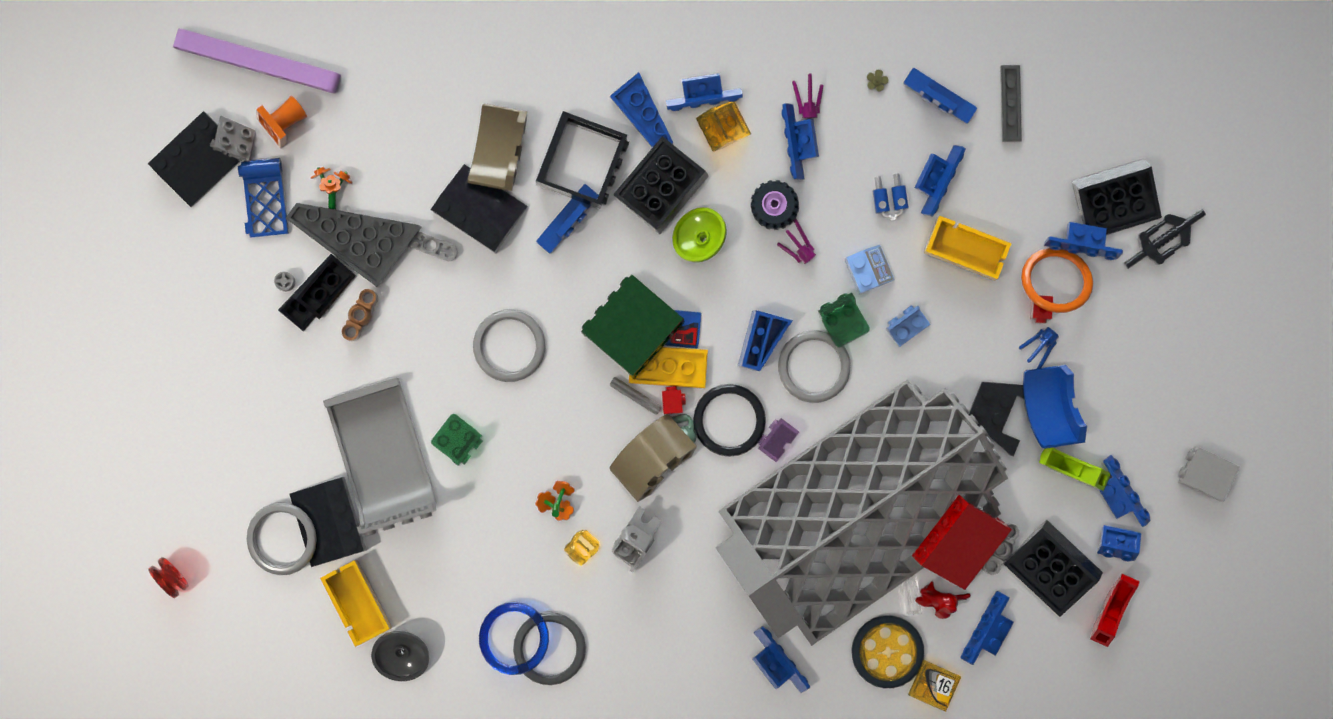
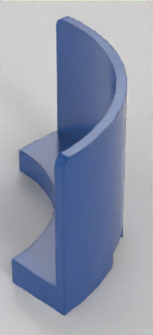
(1050, 407)

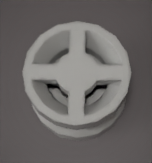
(282, 279)

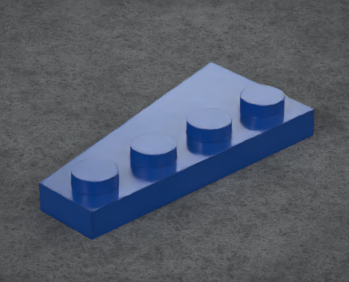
(640, 110)

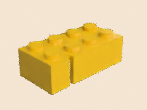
(967, 248)
(356, 602)

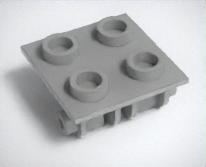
(233, 139)

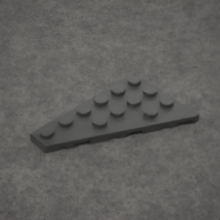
(360, 241)

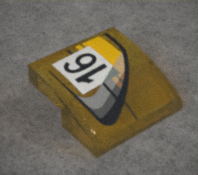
(934, 685)

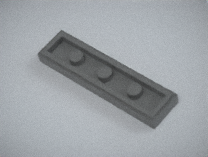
(1010, 103)

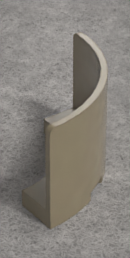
(498, 147)
(650, 455)

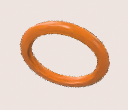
(1053, 307)

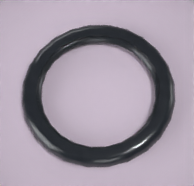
(727, 389)

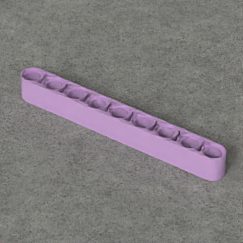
(256, 60)

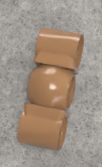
(353, 322)

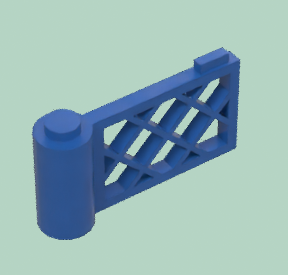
(257, 172)

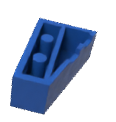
(761, 338)

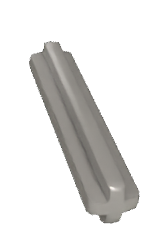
(635, 395)

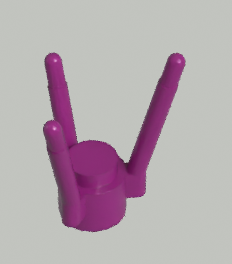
(809, 109)
(805, 252)

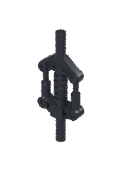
(1149, 250)

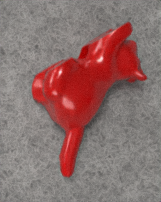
(944, 603)

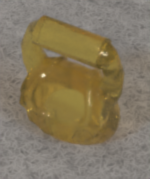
(578, 551)

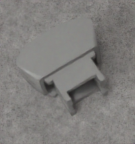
(643, 539)

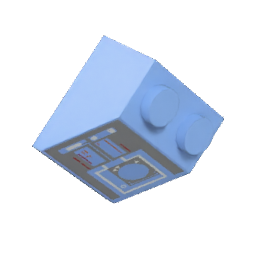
(869, 269)

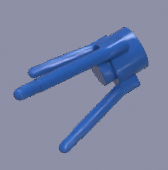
(1047, 338)

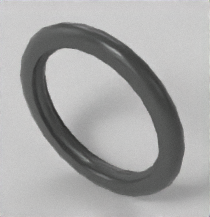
(580, 649)

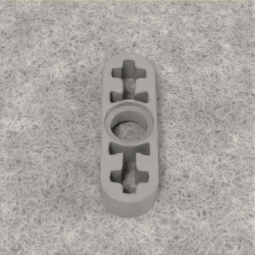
(445, 246)

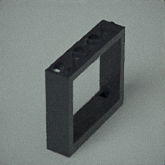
(565, 119)

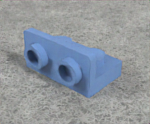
(907, 326)

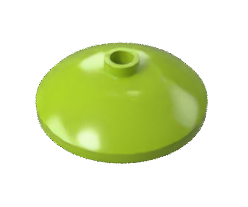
(692, 230)

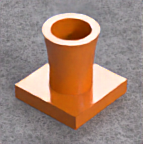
(281, 119)

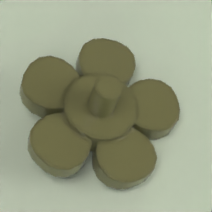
(877, 80)

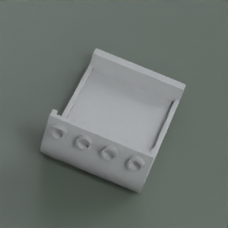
(381, 456)

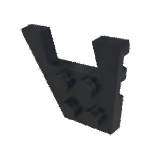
(992, 410)

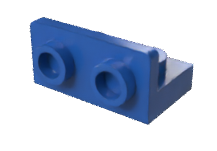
(1119, 543)

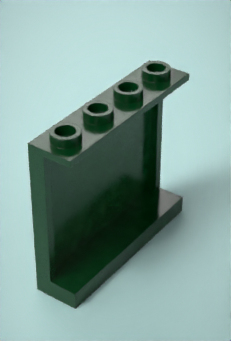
(632, 325)

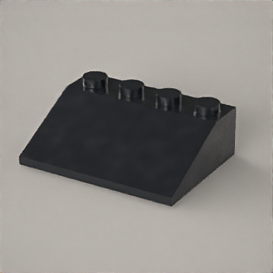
(190, 162)
(661, 185)
(1118, 197)
(479, 210)
(333, 519)
(1053, 568)

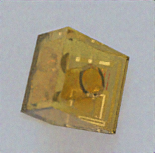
(723, 125)

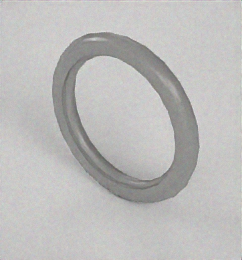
(478, 345)
(792, 388)
(311, 539)

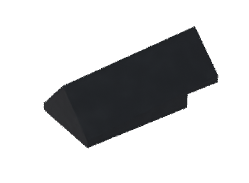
(317, 293)

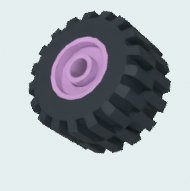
(774, 205)

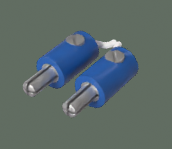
(881, 198)

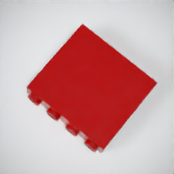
(961, 543)

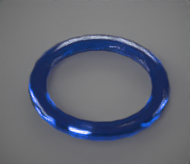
(543, 644)

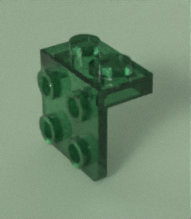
(843, 320)
(457, 439)

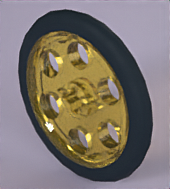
(878, 676)

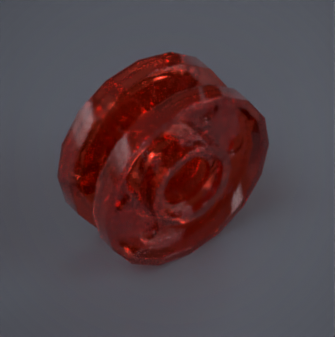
(168, 577)

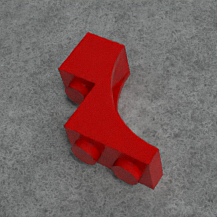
(1113, 610)

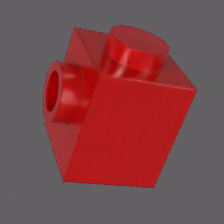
(1039, 314)
(673, 400)

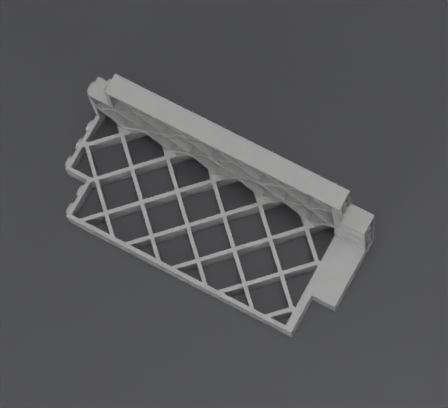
(875, 507)

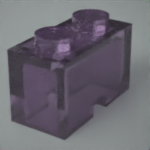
(773, 443)

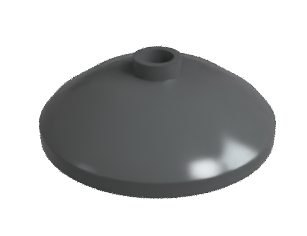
(398, 663)

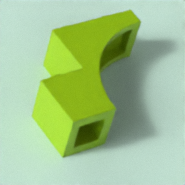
(1074, 468)

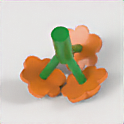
(331, 184)
(560, 509)

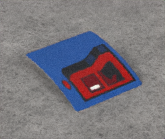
(689, 332)

